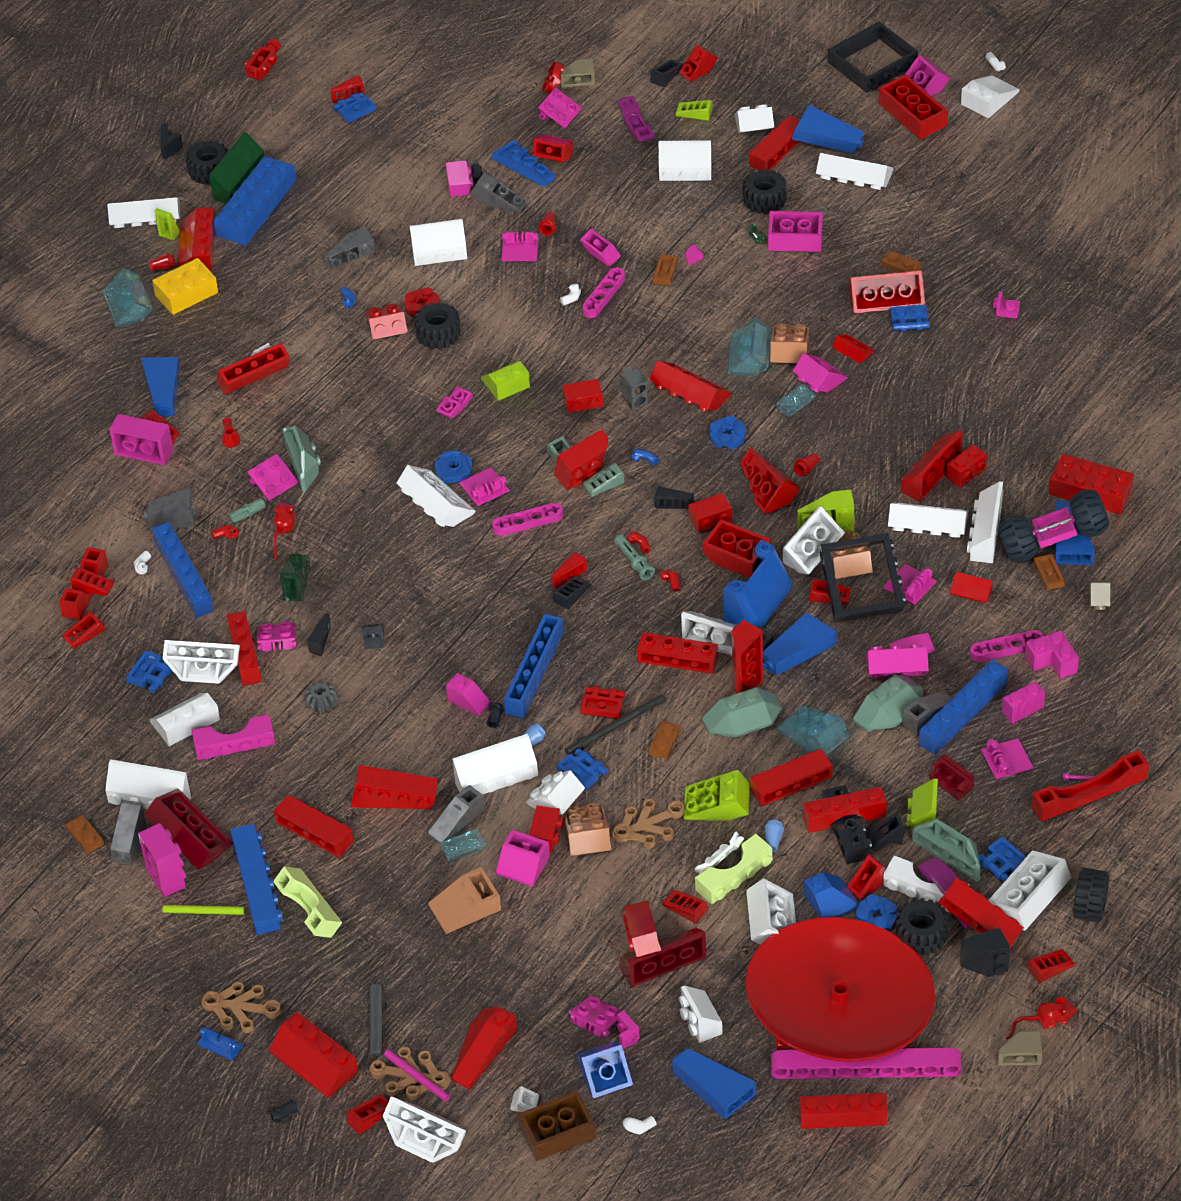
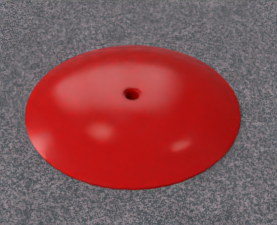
(840, 989)

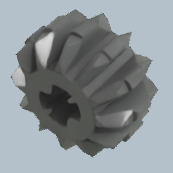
(320, 696)

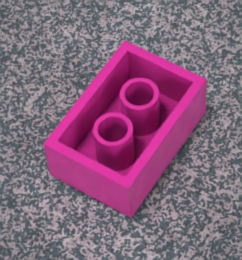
(795, 231)
(141, 439)
(899, 661)
(162, 859)

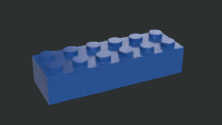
(255, 200)

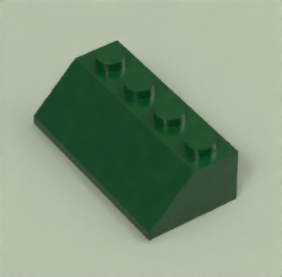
(235, 168)

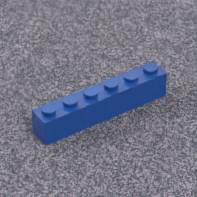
(182, 569)
(533, 666)
(963, 707)
(256, 880)

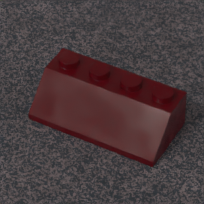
(189, 827)
(674, 954)

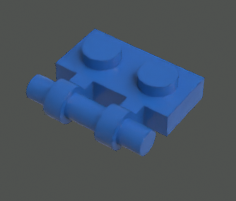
(354, 107)
(909, 317)
(144, 671)
(584, 774)
(1006, 855)

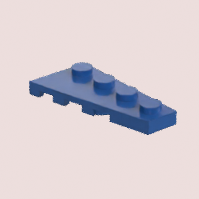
(521, 162)

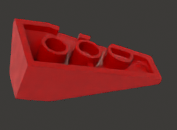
(769, 484)
(482, 1044)

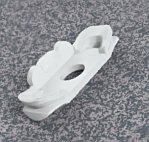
(720, 854)

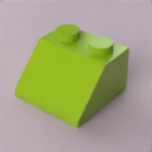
(507, 380)
(923, 804)

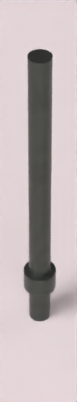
(583, 742)

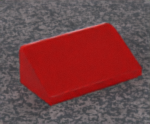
(852, 348)
(971, 587)

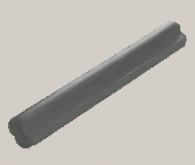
(376, 1020)

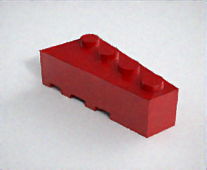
(392, 789)

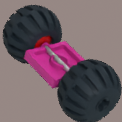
(1054, 527)

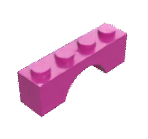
(255, 735)

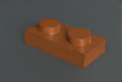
(900, 263)
(665, 269)
(1049, 572)
(664, 740)
(84, 834)

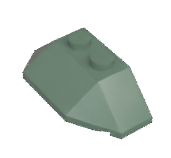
(301, 455)
(886, 703)
(742, 713)
(948, 846)

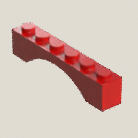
(1059, 800)

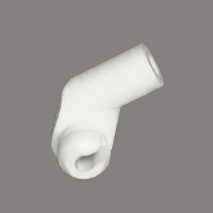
(994, 62)
(573, 295)
(140, 563)
(637, 1126)

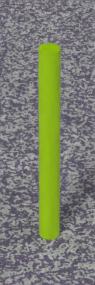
(192, 909)

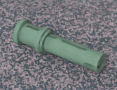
(638, 562)

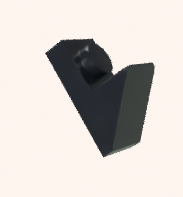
(169, 142)
(373, 636)
(888, 830)

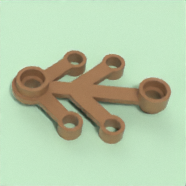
(624, 832)
(239, 1005)
(408, 1082)

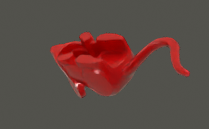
(284, 521)
(1050, 1014)

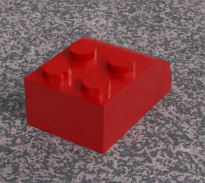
(581, 460)
(733, 548)

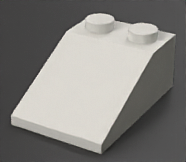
(987, 95)

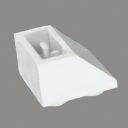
(754, 119)
(556, 791)
(700, 1014)

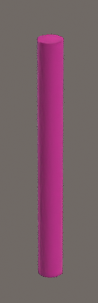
(417, 1075)

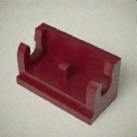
(952, 777)

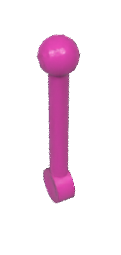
(1066, 776)

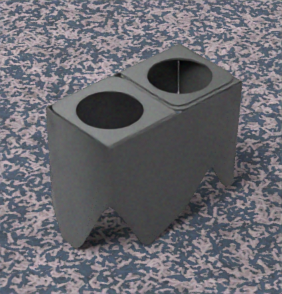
(635, 379)

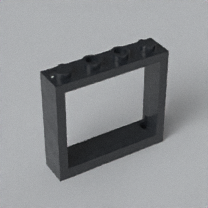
(864, 38)
(844, 615)

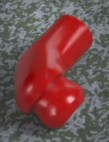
(226, 531)
(634, 537)

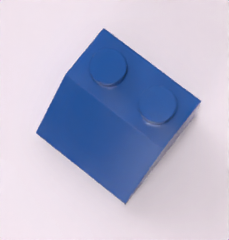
(604, 1069)

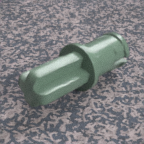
(247, 510)

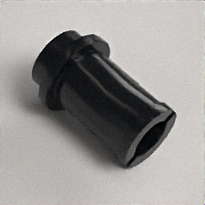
(477, 172)
(496, 710)
(283, 1111)

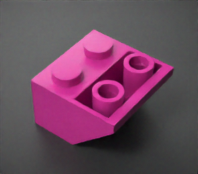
(523, 858)

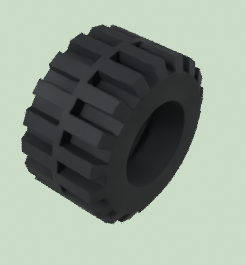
(203, 159)
(764, 191)
(437, 325)
(1091, 894)
(922, 913)

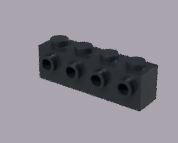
(849, 832)

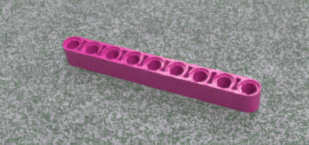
(902, 1063)

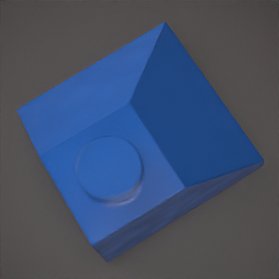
(829, 895)

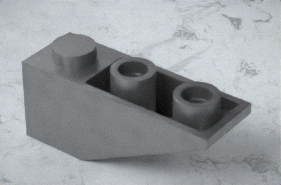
(495, 194)
(351, 247)
(923, 710)
(458, 814)

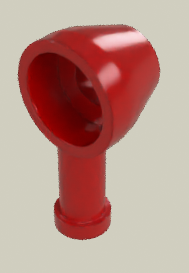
(230, 436)

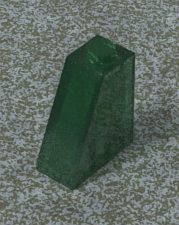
(295, 577)

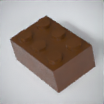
(556, 1125)

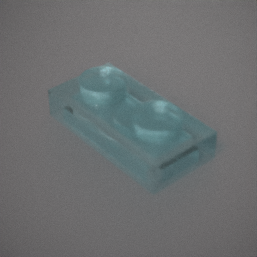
(795, 400)
(462, 845)

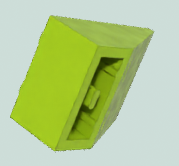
(838, 506)
(717, 798)

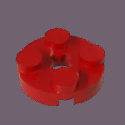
(553, 78)
(414, 298)

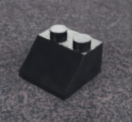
(985, 953)

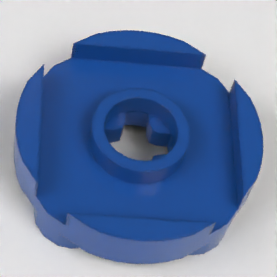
(724, 425)
(450, 475)
(880, 905)

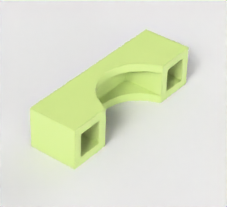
(716, 883)
(297, 886)

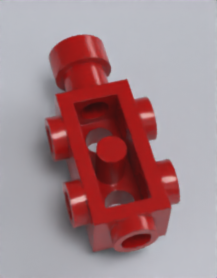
(262, 60)

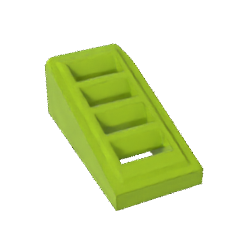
(698, 109)
(166, 224)

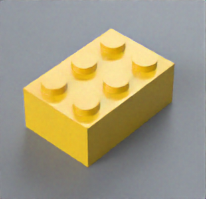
(185, 286)

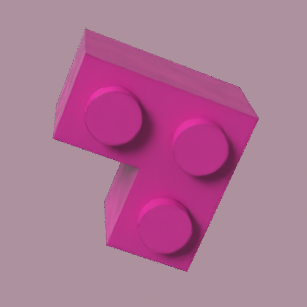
(1053, 651)

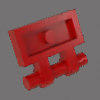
(602, 702)

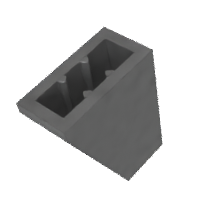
(172, 508)
(126, 837)

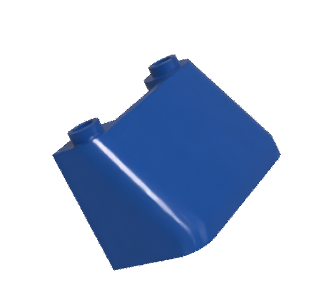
(762, 592)

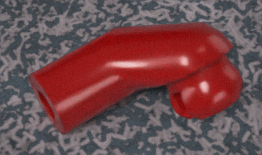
(673, 578)

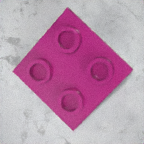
(559, 108)
(519, 247)
(272, 477)
(484, 486)
(914, 583)
(270, 633)
(1006, 758)
(594, 1016)

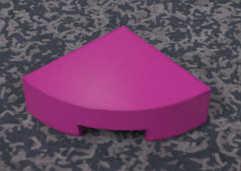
(693, 255)

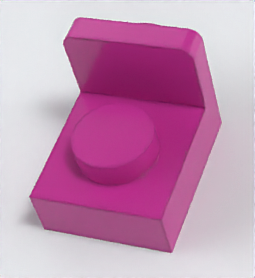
(1006, 307)
(628, 1030)

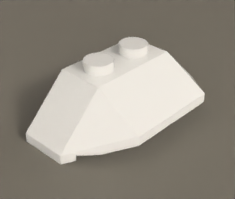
(200, 660)
(422, 1130)

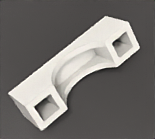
(901, 877)

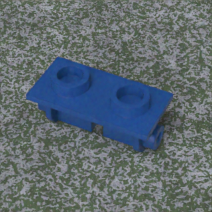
(219, 1043)

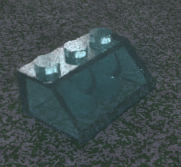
(127, 298)
(750, 349)

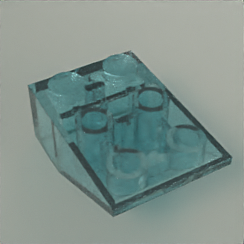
(815, 729)

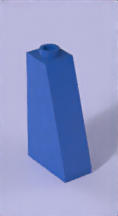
(827, 131)
(162, 380)
(1075, 550)
(799, 643)
(713, 1082)

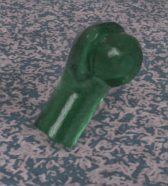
(753, 233)

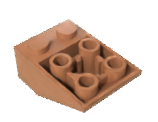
(789, 343)
(851, 561)
(587, 829)
(465, 901)

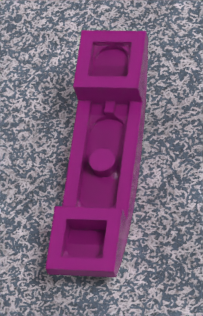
(633, 119)
(941, 875)

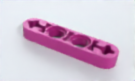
(619, 275)
(527, 516)
(1005, 643)

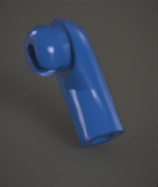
(350, 297)
(647, 455)

